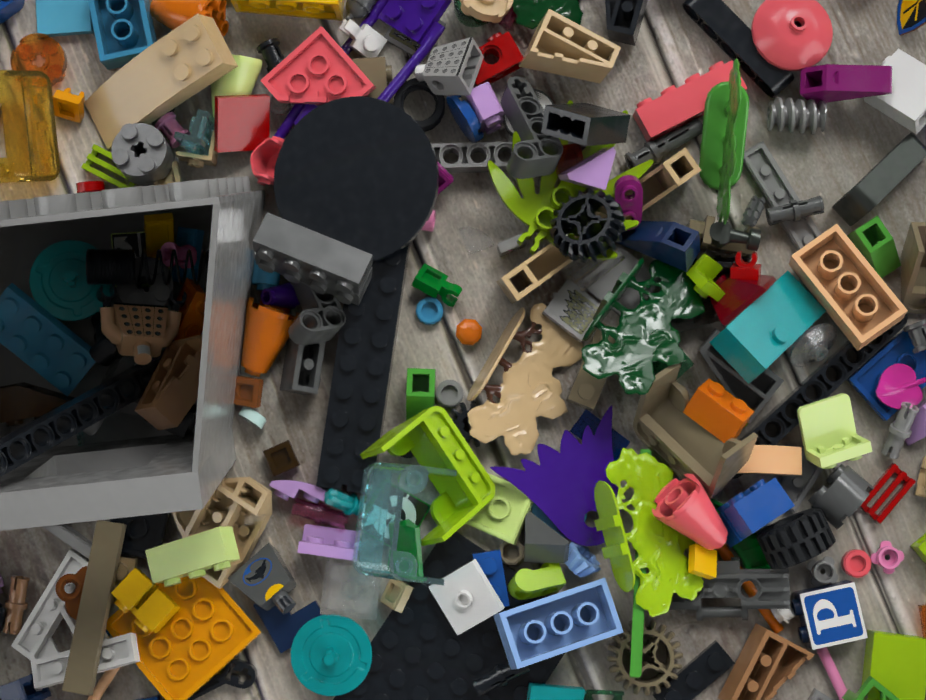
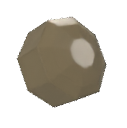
(512, 554)

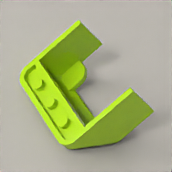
(439, 444)

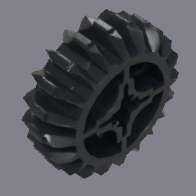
(594, 233)

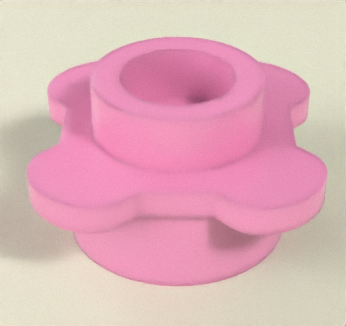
(896, 557)

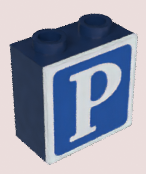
(829, 615)

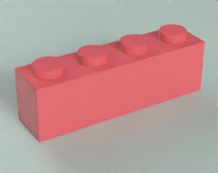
(680, 104)

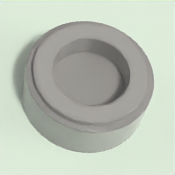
(449, 393)

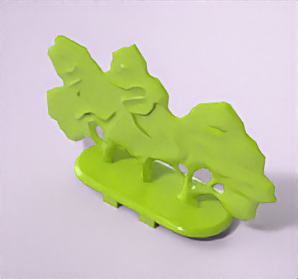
(657, 544)

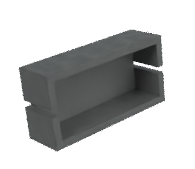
(312, 259)

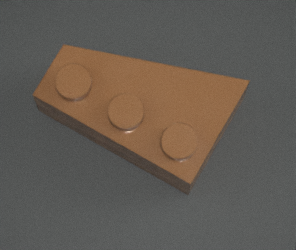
(173, 384)
(763, 666)

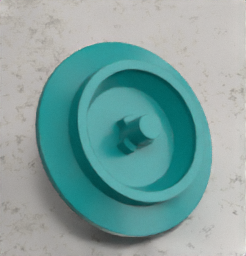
(61, 283)
(331, 655)

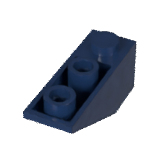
(665, 242)

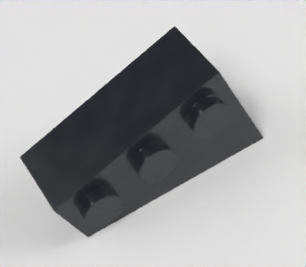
(624, 19)

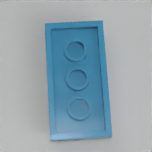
(42, 341)

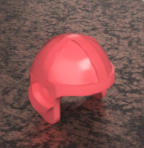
(264, 160)

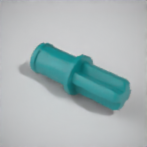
(342, 501)

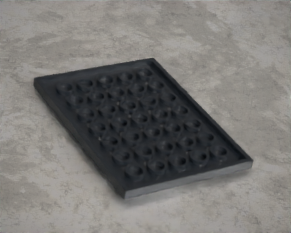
(422, 656)

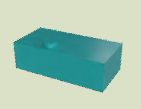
(768, 327)

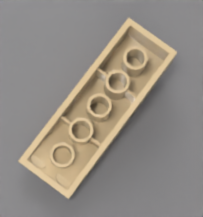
(161, 77)

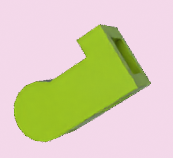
(538, 582)

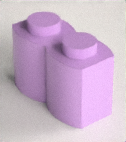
(486, 107)

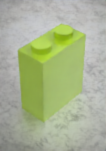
(896, 663)

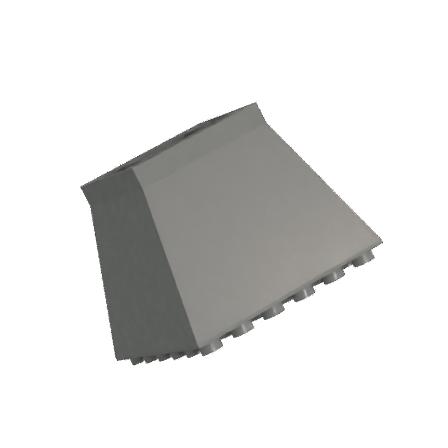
(128, 462)

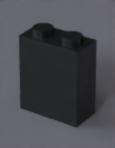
(585, 124)

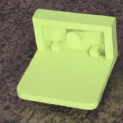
(830, 432)

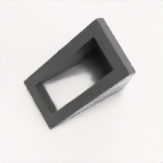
(543, 543)

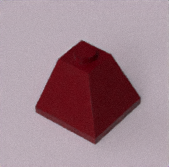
(739, 295)

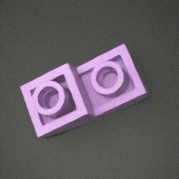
(292, 488)

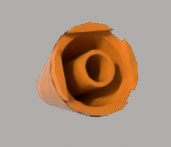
(264, 336)

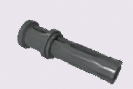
(657, 149)

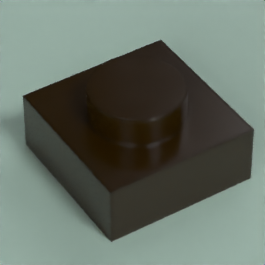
(281, 458)

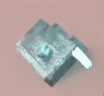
(201, 131)

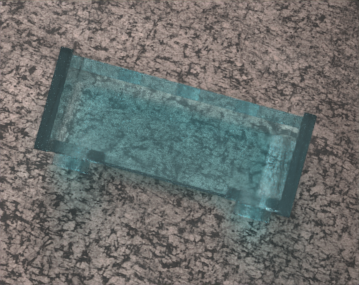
(380, 517)

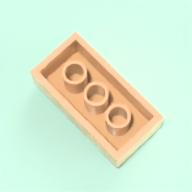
(847, 287)

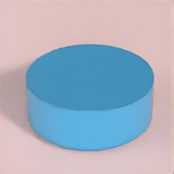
(429, 311)

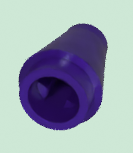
(280, 296)

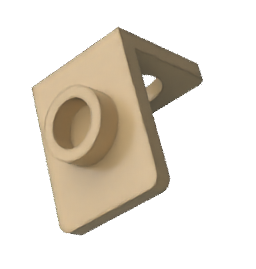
(199, 161)

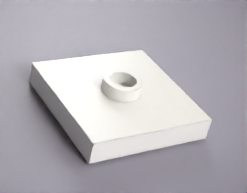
(467, 597)

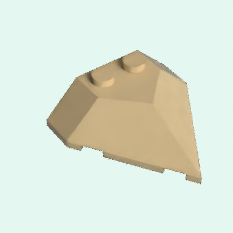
(235, 503)

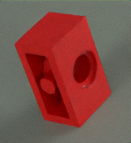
(506, 51)

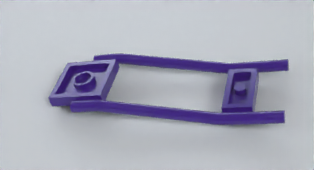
(411, 18)

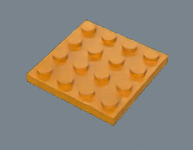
(194, 642)

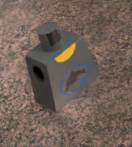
(266, 580)

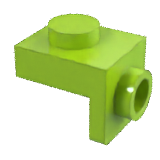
(702, 275)

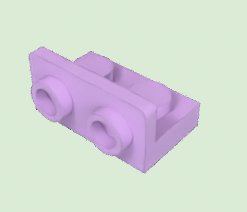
(327, 542)

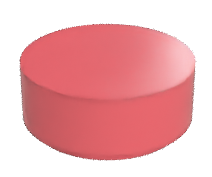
(856, 563)

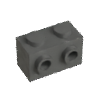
(302, 368)

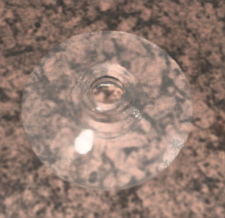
(813, 345)

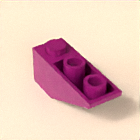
(844, 82)

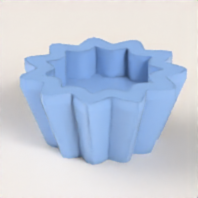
(581, 560)

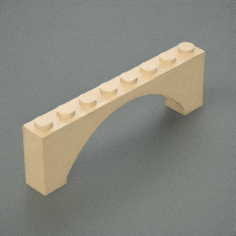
(550, 260)

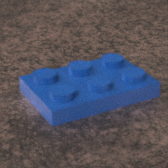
(868, 375)

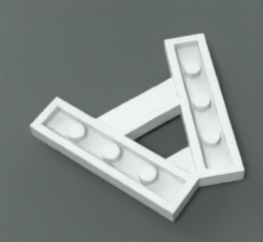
(36, 634)

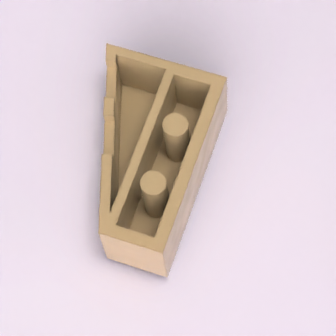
(569, 50)

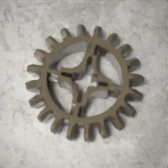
(651, 645)

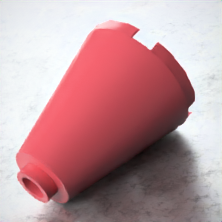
(690, 512)

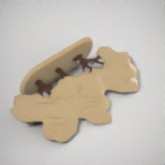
(526, 386)

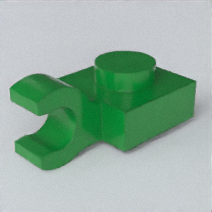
(434, 282)

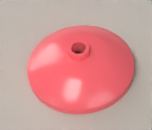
(786, 44)

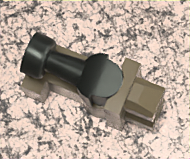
(724, 239)

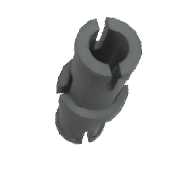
(795, 210)

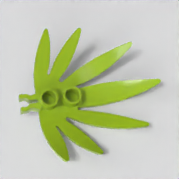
(537, 209)

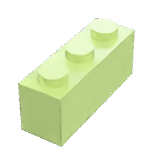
(192, 556)

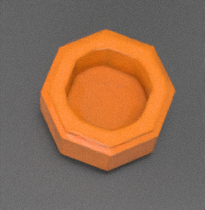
(469, 332)

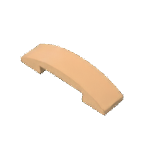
(774, 460)

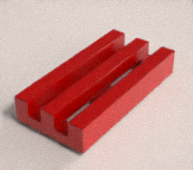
(901, 475)

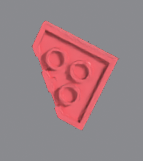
(317, 73)

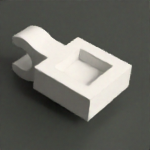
(365, 39)

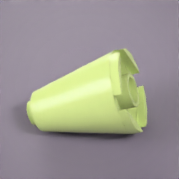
(239, 80)

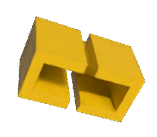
(136, 592)

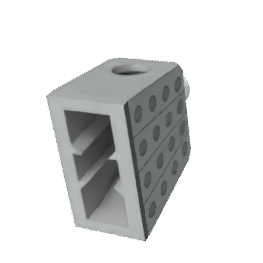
(452, 68)

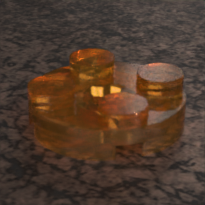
(48, 48)

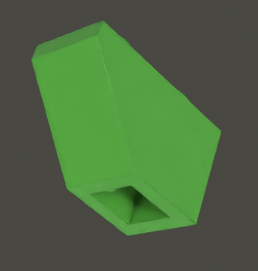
(876, 246)
(420, 390)

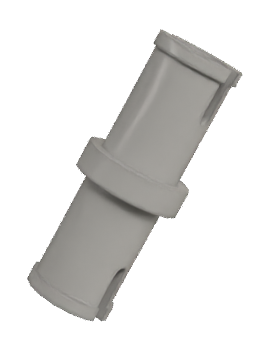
(900, 430)

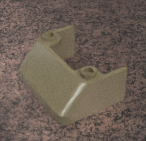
(682, 441)

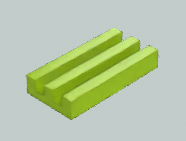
(92, 158)

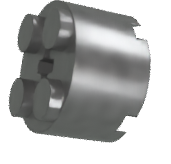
(129, 154)

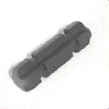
(753, 211)

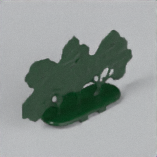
(642, 332)

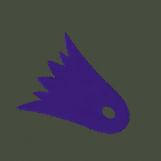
(567, 480)

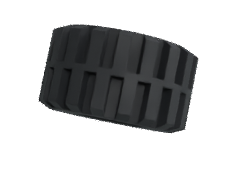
(796, 538)

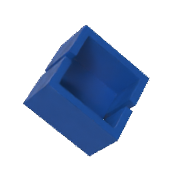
(753, 509)

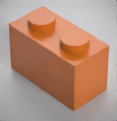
(718, 411)

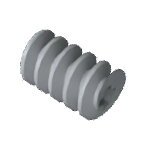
(796, 114)

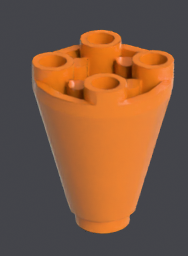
(176, 12)

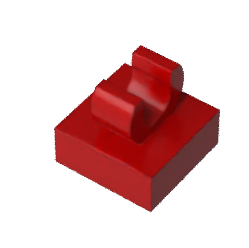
(745, 270)

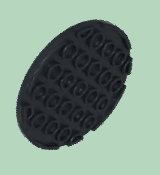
(358, 175)

